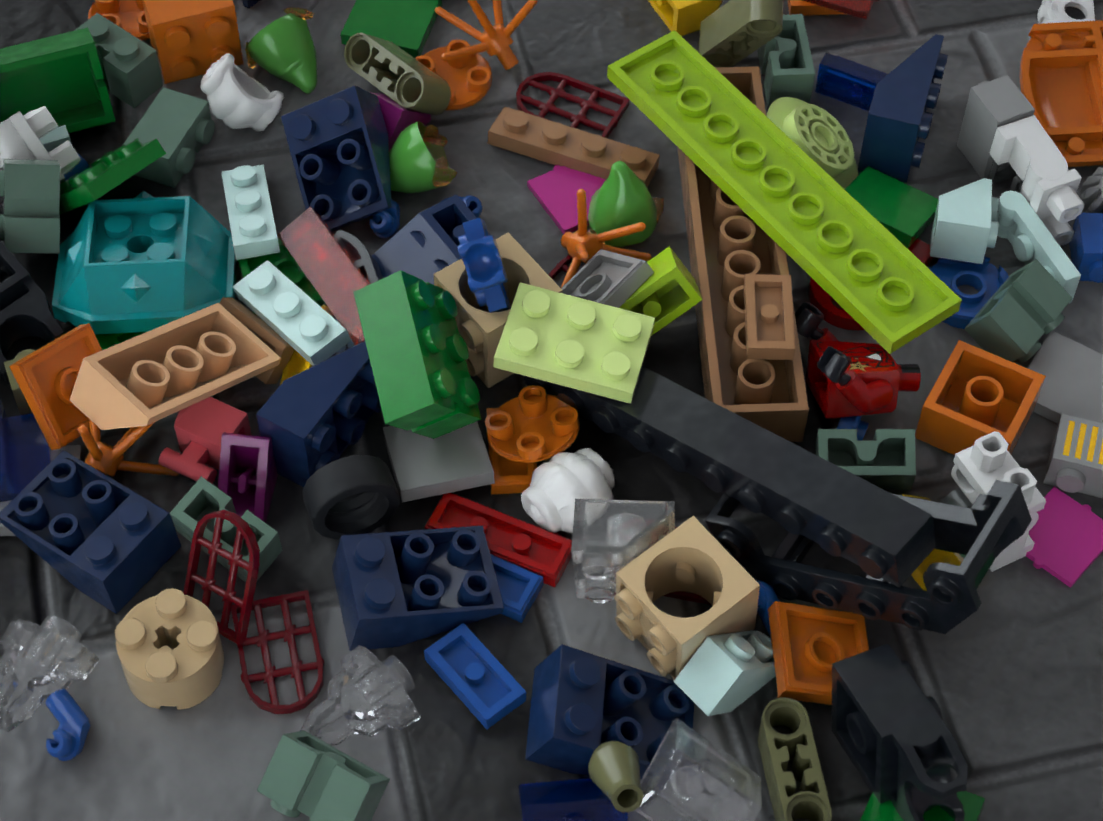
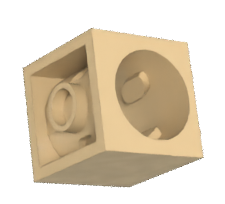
(475, 323)
(688, 562)

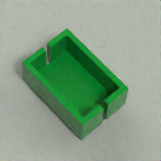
(58, 76)
(417, 355)

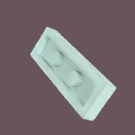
(250, 212)
(291, 313)

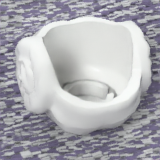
(238, 97)
(560, 482)

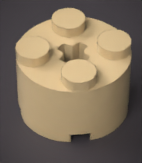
(170, 650)

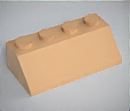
(169, 369)

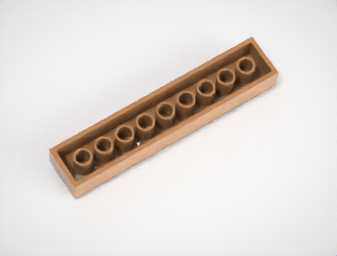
(721, 251)

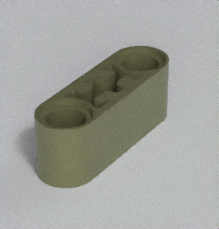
(739, 30)
(397, 74)
(778, 749)

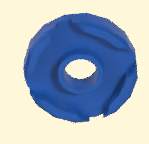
(983, 277)

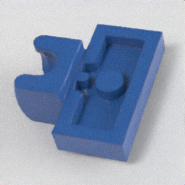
(483, 266)

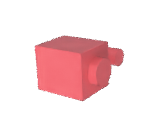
(200, 435)

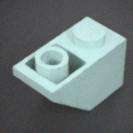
(965, 223)
(727, 670)

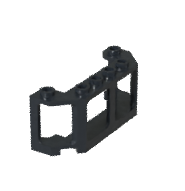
(951, 589)

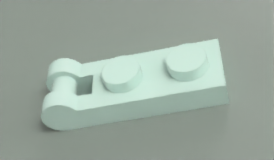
(1033, 240)

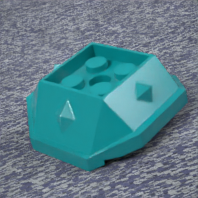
(142, 264)

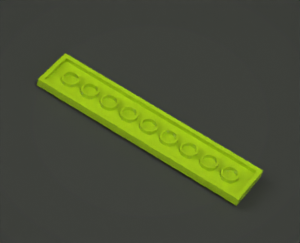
(785, 192)

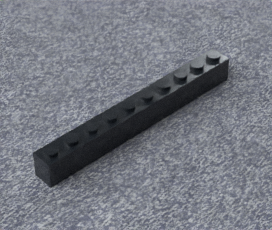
(764, 473)

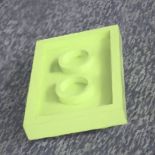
(574, 342)

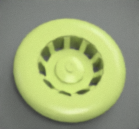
(817, 136)

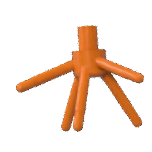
(494, 39)
(584, 245)
(110, 458)

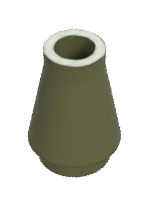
(617, 773)

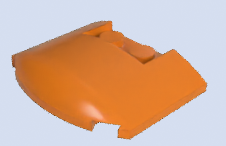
(1065, 86)

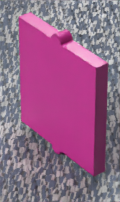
(558, 194)
(1065, 537)

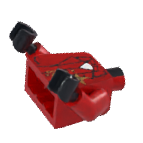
(851, 375)

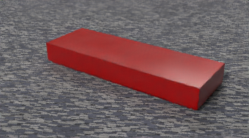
(507, 536)

